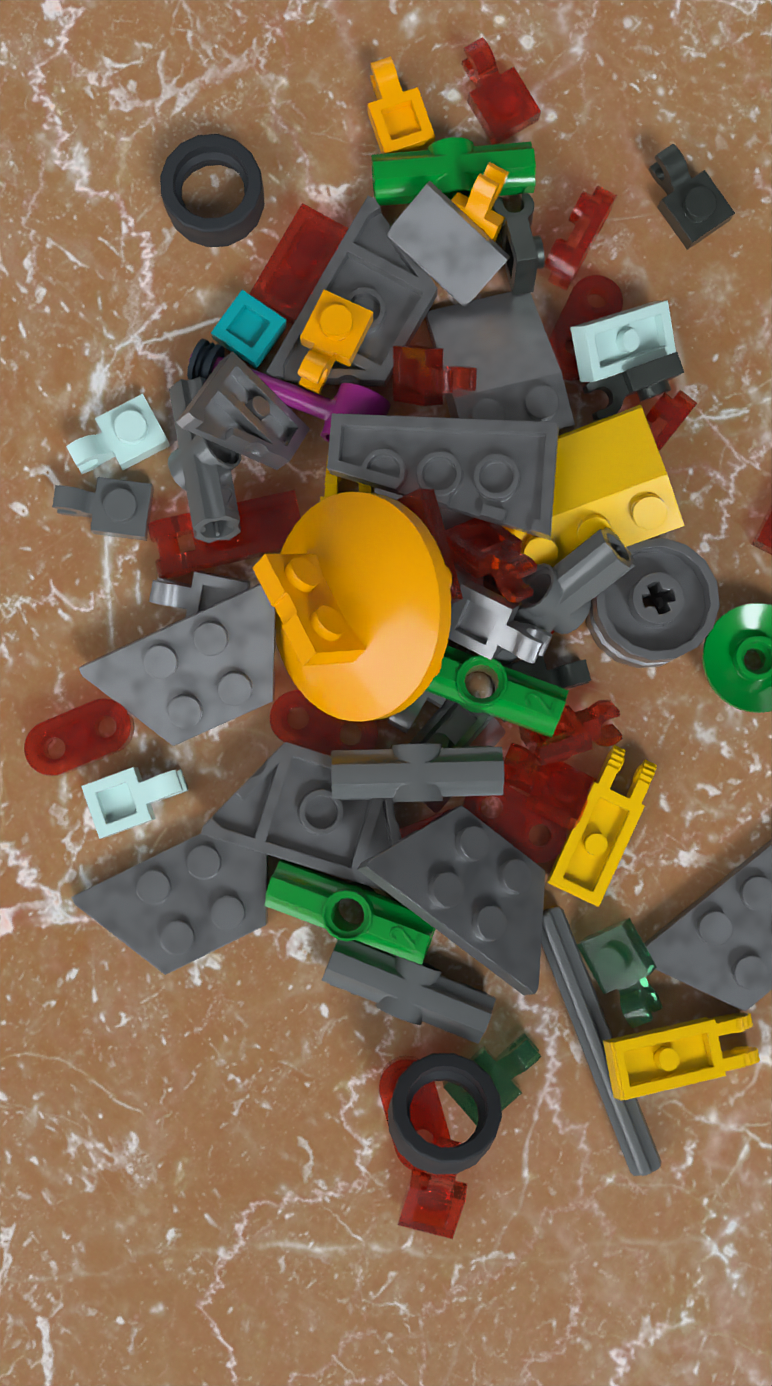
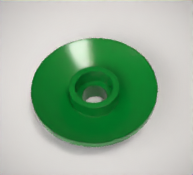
(723, 657)

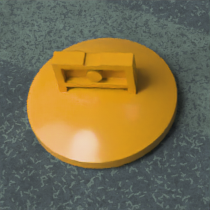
(359, 605)

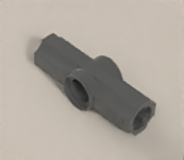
(204, 473)
(565, 591)
(417, 772)
(409, 989)

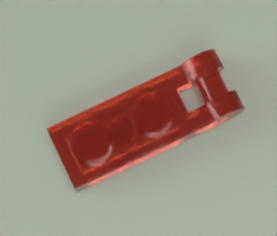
(264, 530)

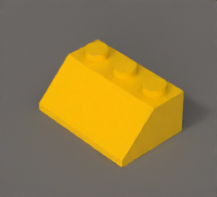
(608, 479)

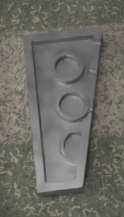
(474, 465)

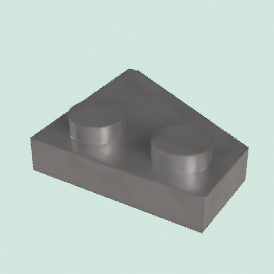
(244, 415)

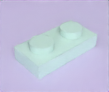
(623, 340)

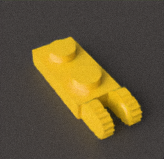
(603, 832)
(676, 1055)

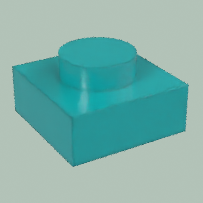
(249, 329)

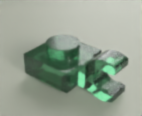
(623, 963)
(511, 1062)

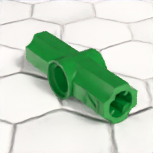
(452, 167)
(516, 696)
(317, 899)

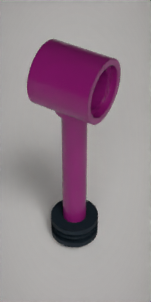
(349, 399)

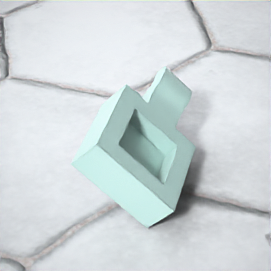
(127, 433)
(126, 800)

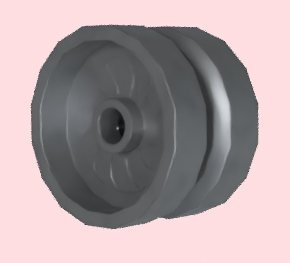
(684, 602)

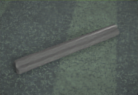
(591, 1030)

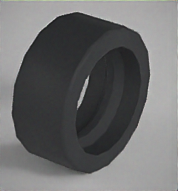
(212, 151)
(473, 1080)

